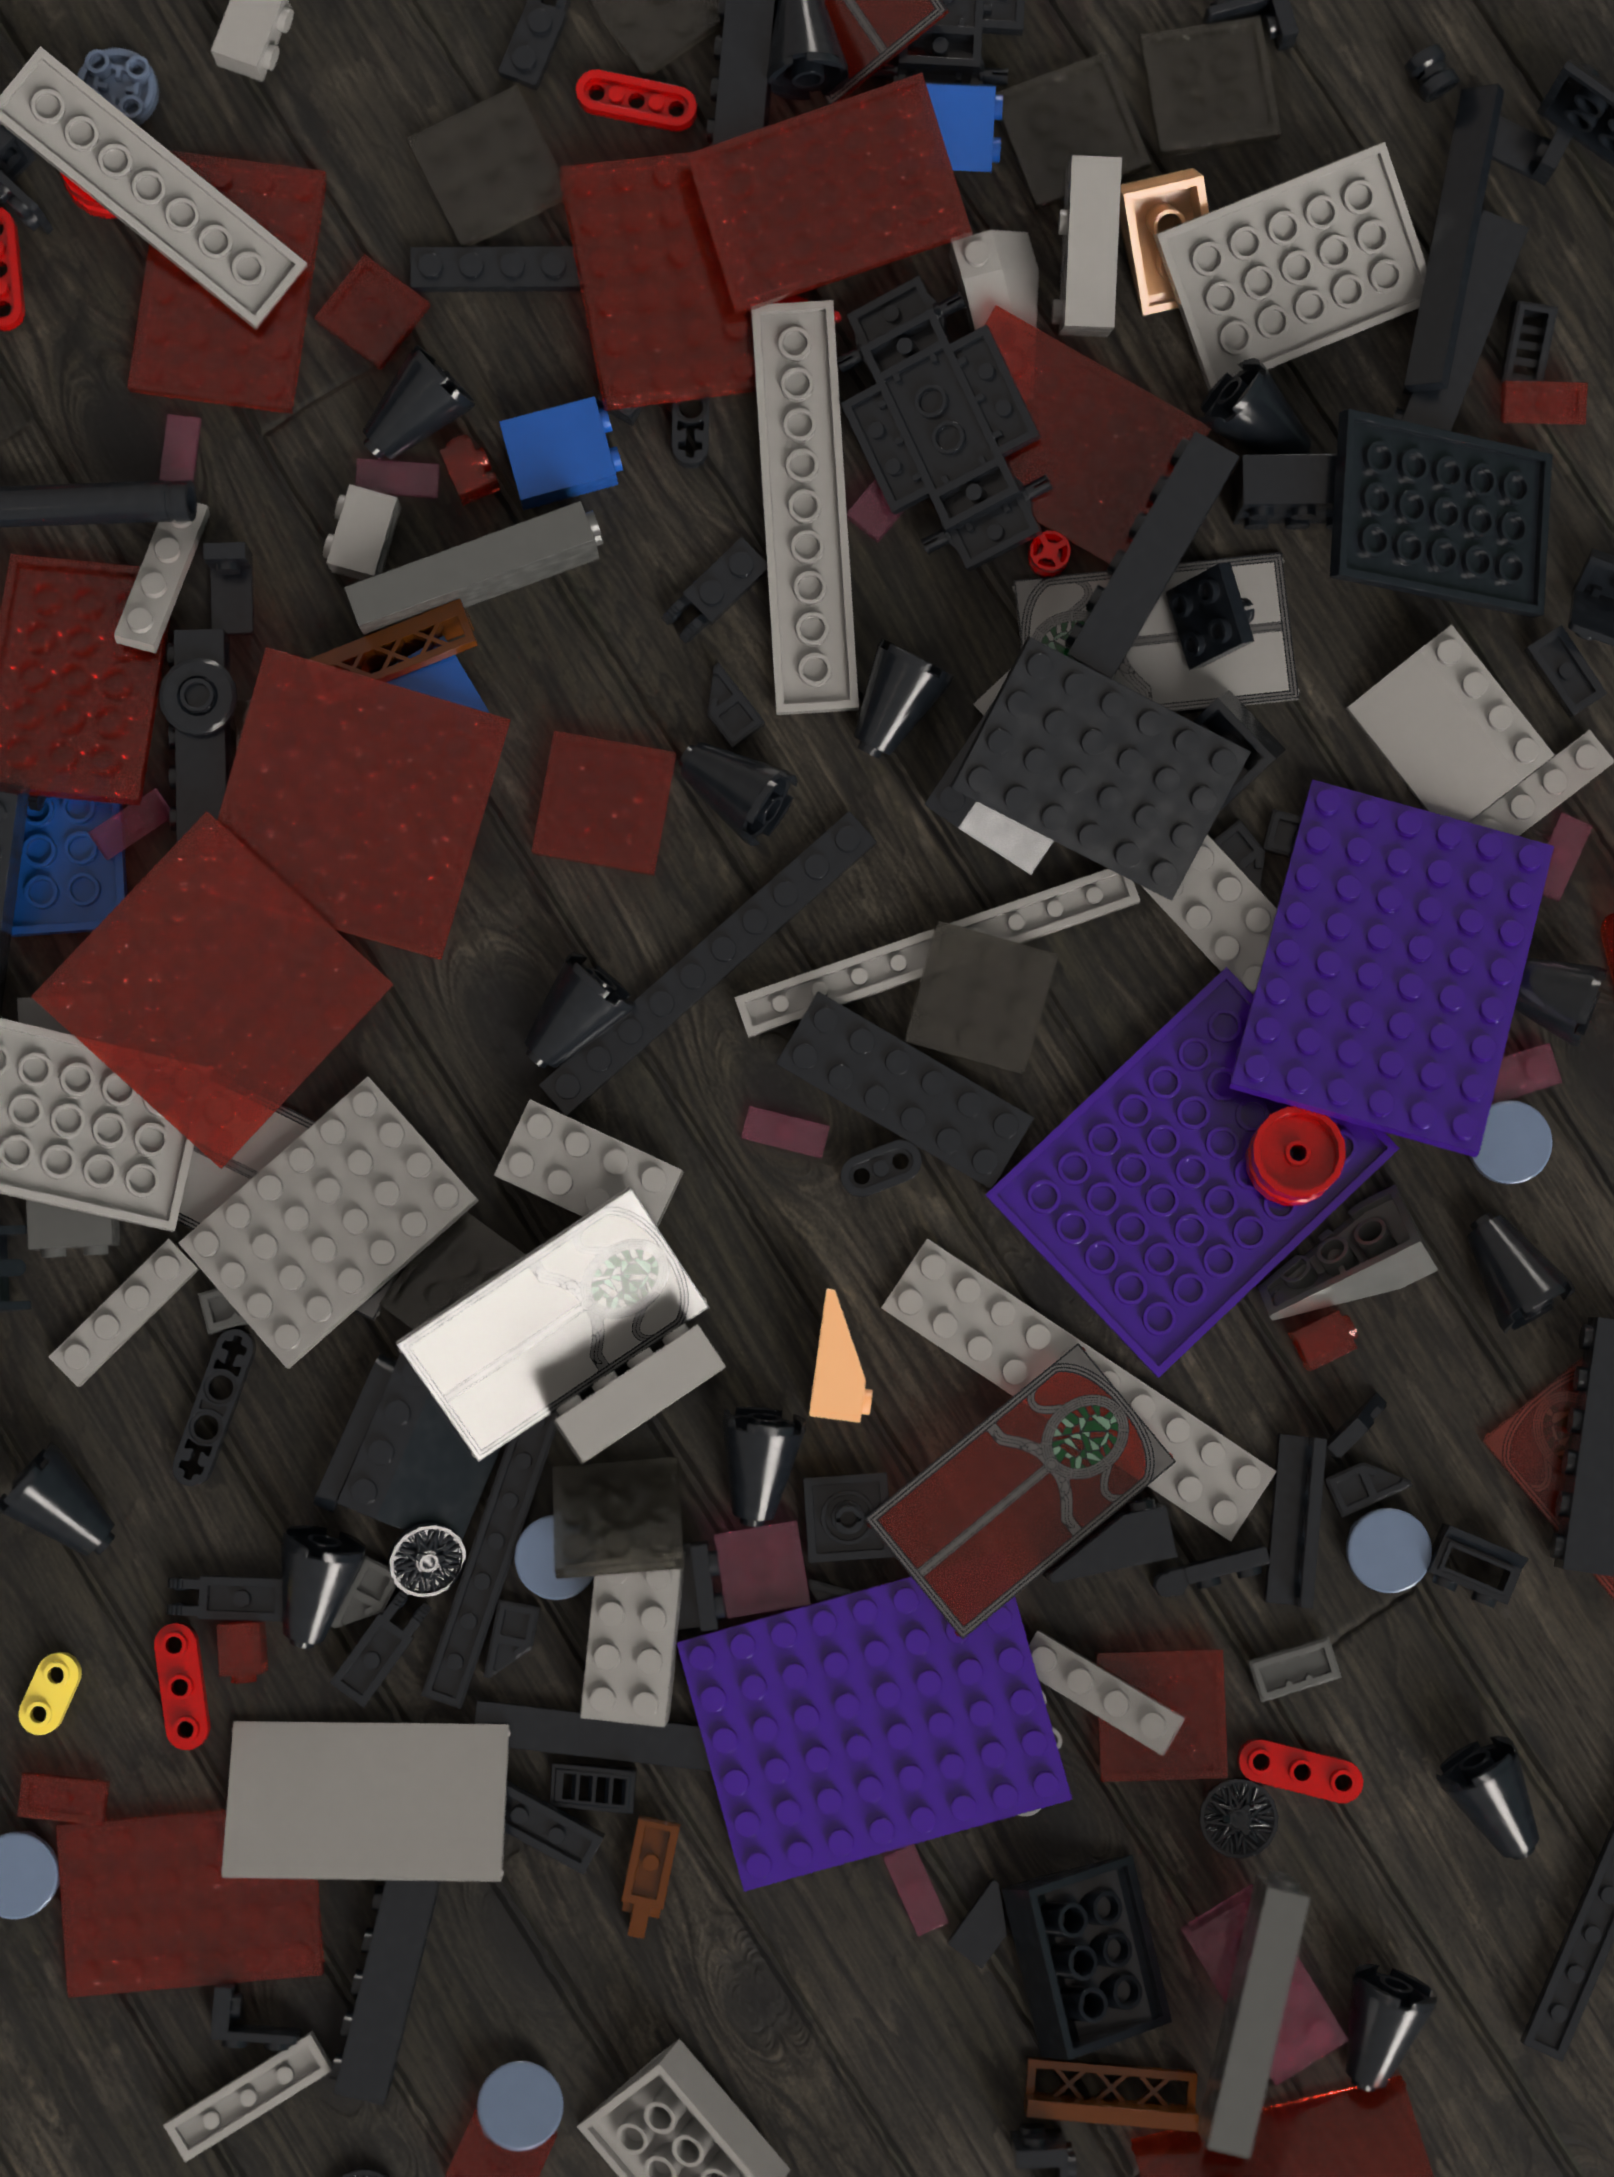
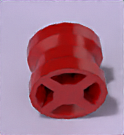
(1055, 548)

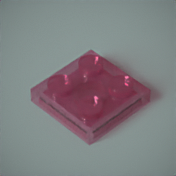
(762, 1569)

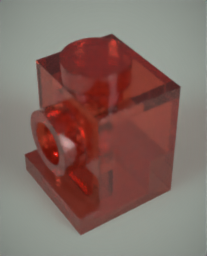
(469, 469)

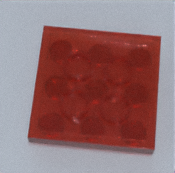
(604, 803)
(1186, 1683)

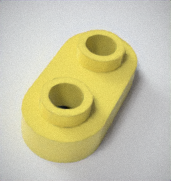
(50, 1695)

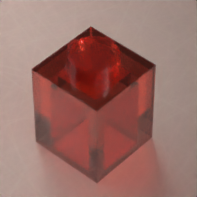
(1324, 1339)
(242, 1650)

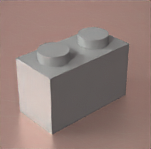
(251, 35)
(362, 533)

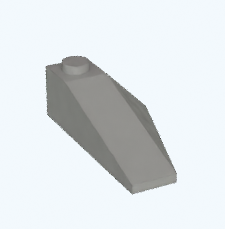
(997, 271)

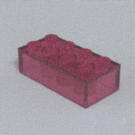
(1307, 2022)

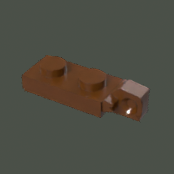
(649, 1871)

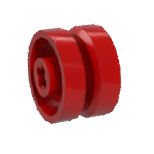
(1280, 1176)

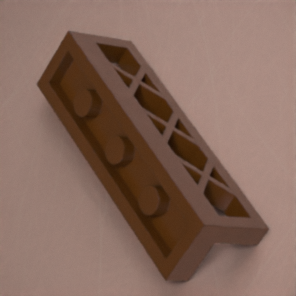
(404, 639)
(1110, 2110)

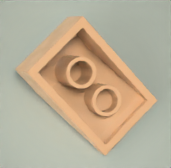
(1150, 208)
(838, 1376)

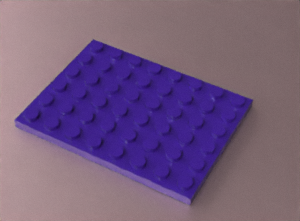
(1393, 968)
(1150, 1187)
(867, 1729)

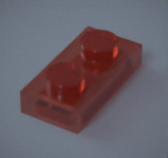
(1544, 402)
(63, 1798)

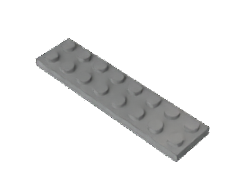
(148, 188)

